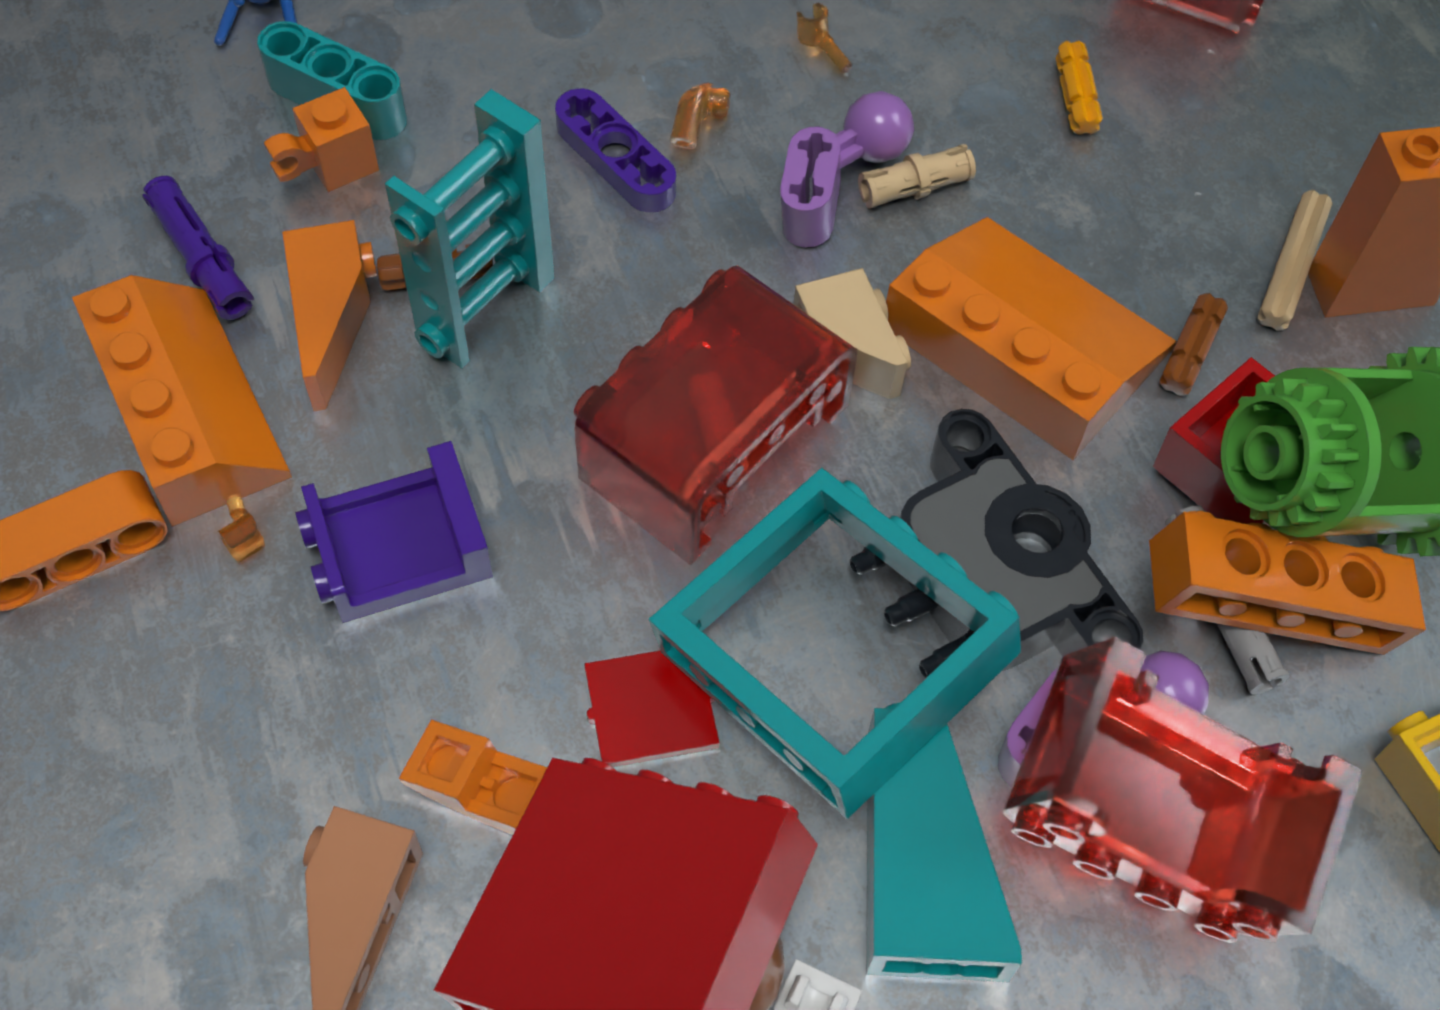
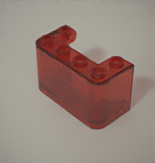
(708, 406)
(1178, 801)

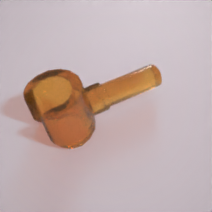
(815, 33)
(241, 535)

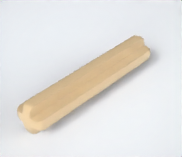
(1295, 260)

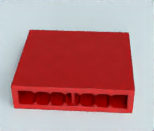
(631, 897)

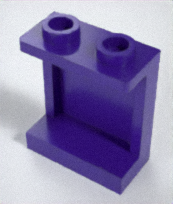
(396, 539)

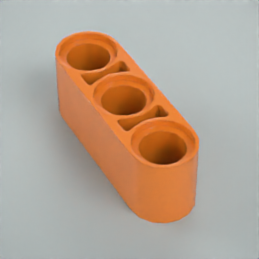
(76, 536)

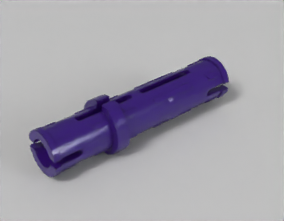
(207, 262)

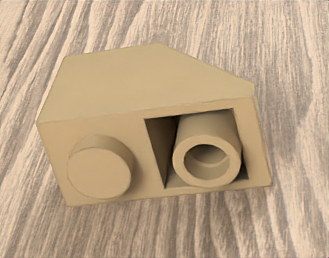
(860, 317)

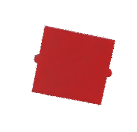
(647, 710)

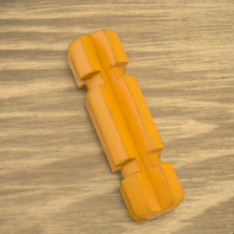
(1078, 87)

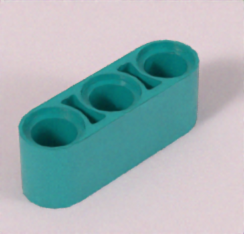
(309, 65)

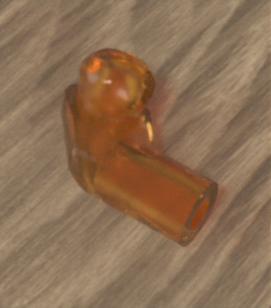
(694, 108)

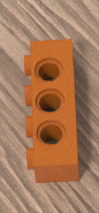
(1285, 583)

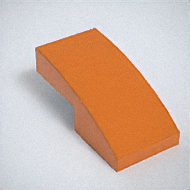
(471, 776)

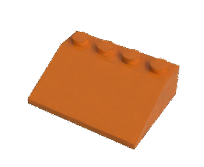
(1024, 333)

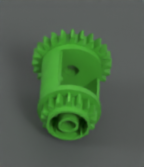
(1343, 452)

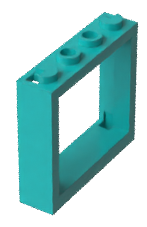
(853, 778)

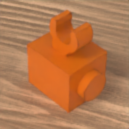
(330, 140)

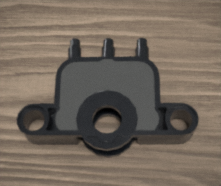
(975, 517)

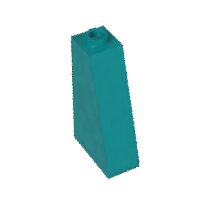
(932, 876)

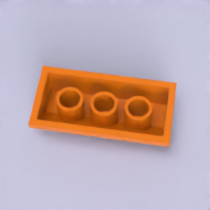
(180, 394)

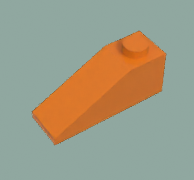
(328, 299)

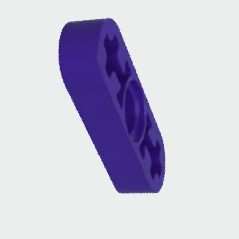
(621, 171)

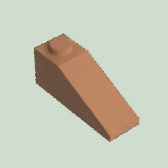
(353, 898)

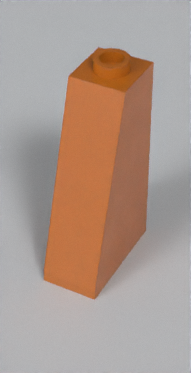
(1387, 231)

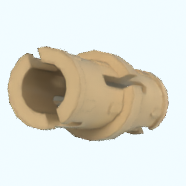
(916, 176)

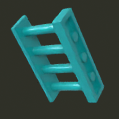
(517, 238)

